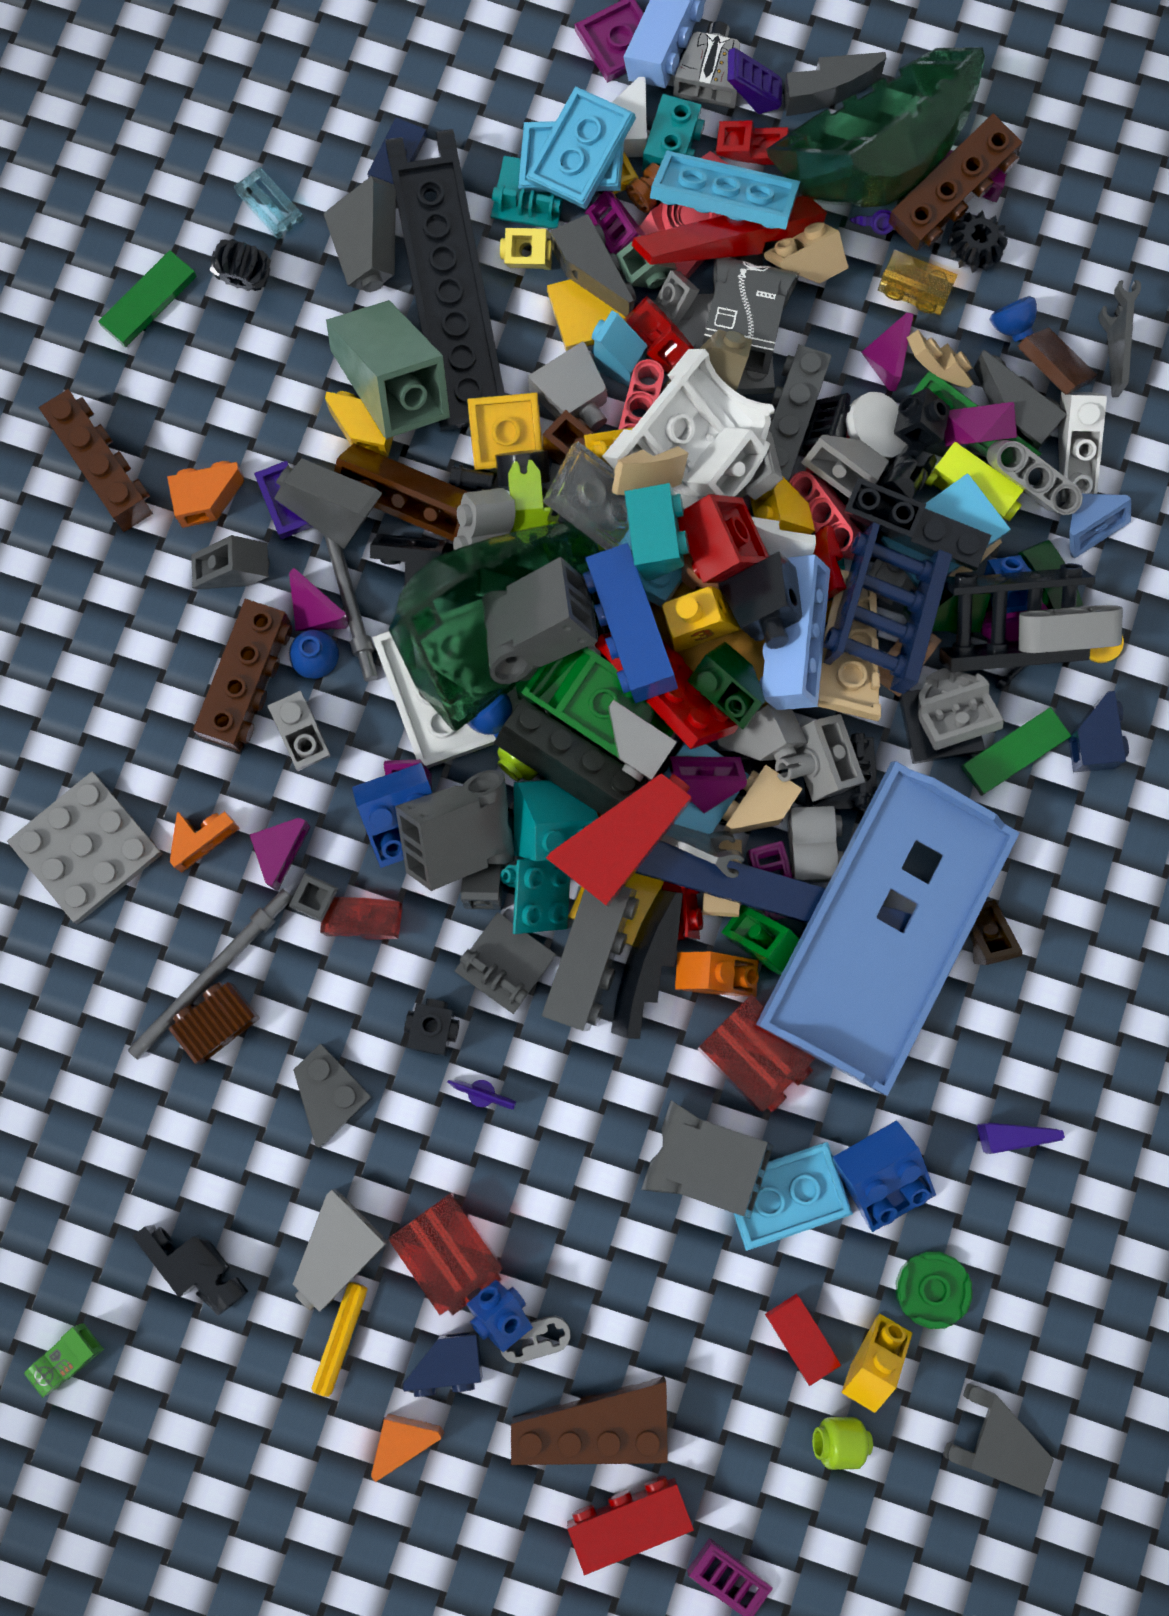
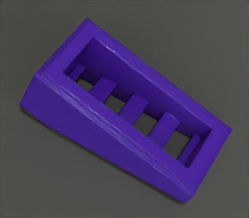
(754, 82)
(1007, 1137)

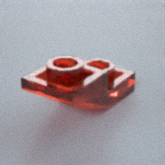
(363, 918)

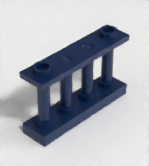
(922, 604)

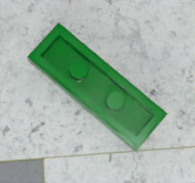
(147, 298)
(1016, 751)

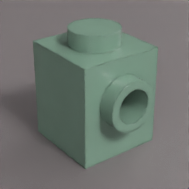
(639, 271)

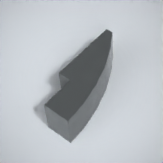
(831, 81)

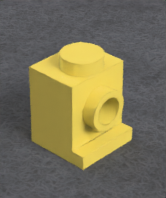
(517, 239)

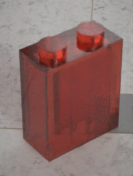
(755, 1059)
(447, 1255)

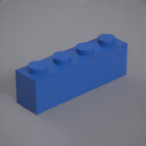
(631, 624)

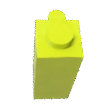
(995, 486)

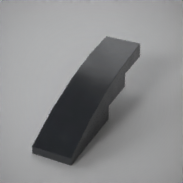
(651, 949)

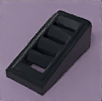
(817, 422)

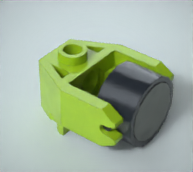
(524, 474)

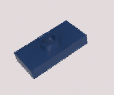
(413, 139)

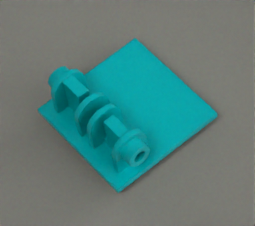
(516, 206)
(539, 896)

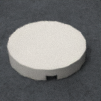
(873, 422)

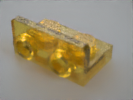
(917, 283)

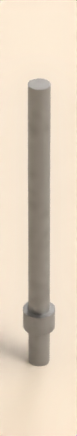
(361, 643)
(261, 920)

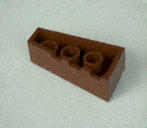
(598, 1429)

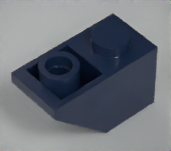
(1098, 738)
(450, 1362)

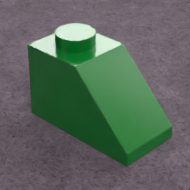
(761, 938)

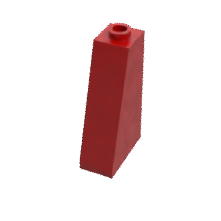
(620, 840)

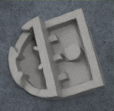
(956, 708)

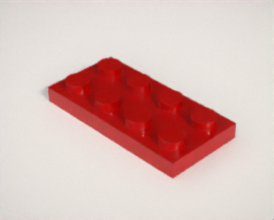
(683, 709)

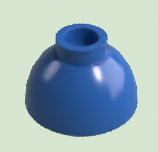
(1016, 318)
(313, 654)
(492, 717)

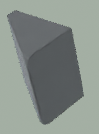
(313, 897)

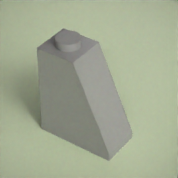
(335, 1252)

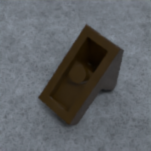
(993, 937)

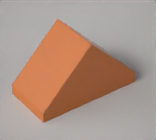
(401, 1441)

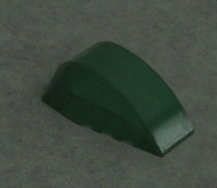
(887, 139)
(442, 619)

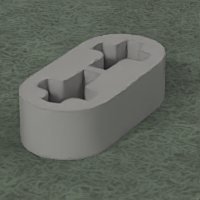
(543, 1347)

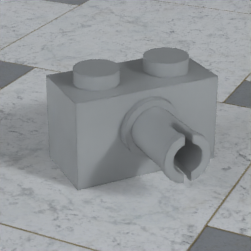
(825, 760)

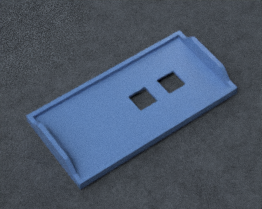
(857, 984)

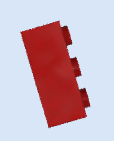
(628, 1524)

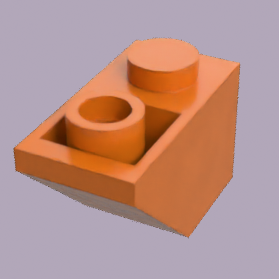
(204, 493)
(716, 974)

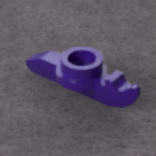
(877, 221)
(482, 1093)

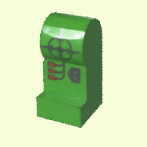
(63, 1360)

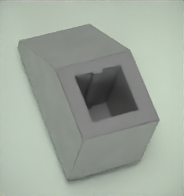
(299, 730)

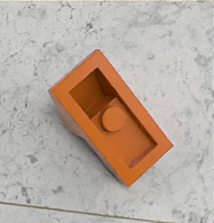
(191, 846)

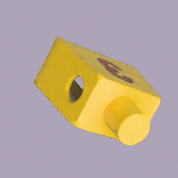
(698, 618)

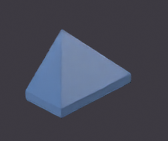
(1097, 519)

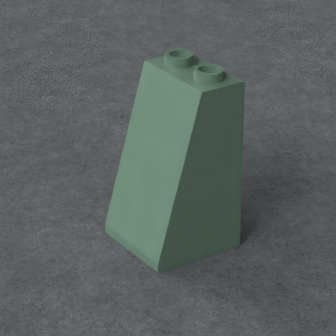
(390, 367)

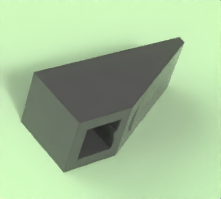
(587, 262)
(1035, 414)

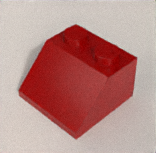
(721, 537)

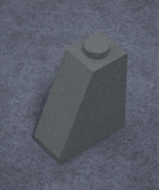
(365, 233)
(326, 499)

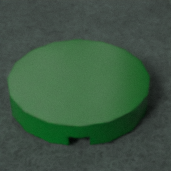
(933, 1290)

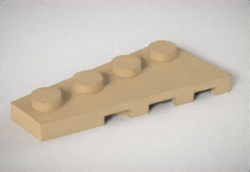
(850, 682)

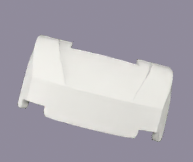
(709, 422)

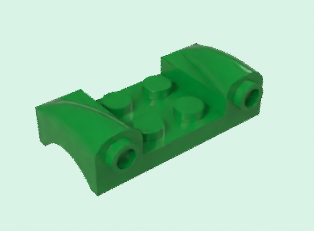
(580, 692)

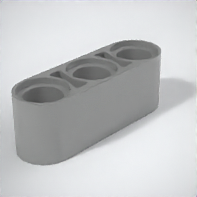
(1050, 479)
(1070, 628)

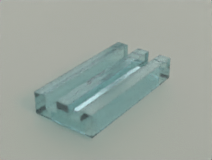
(285, 223)

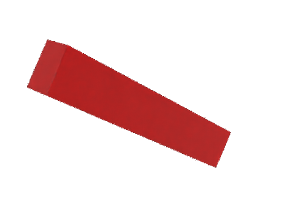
(723, 236)

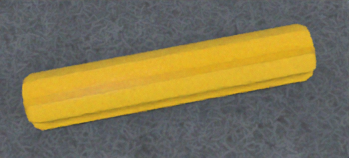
(339, 1339)

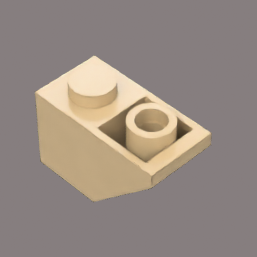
(813, 253)
(764, 803)

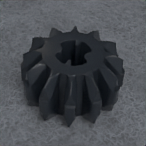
(977, 241)
(240, 265)

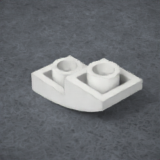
(786, 542)

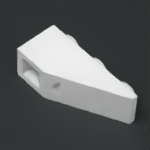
(1081, 440)

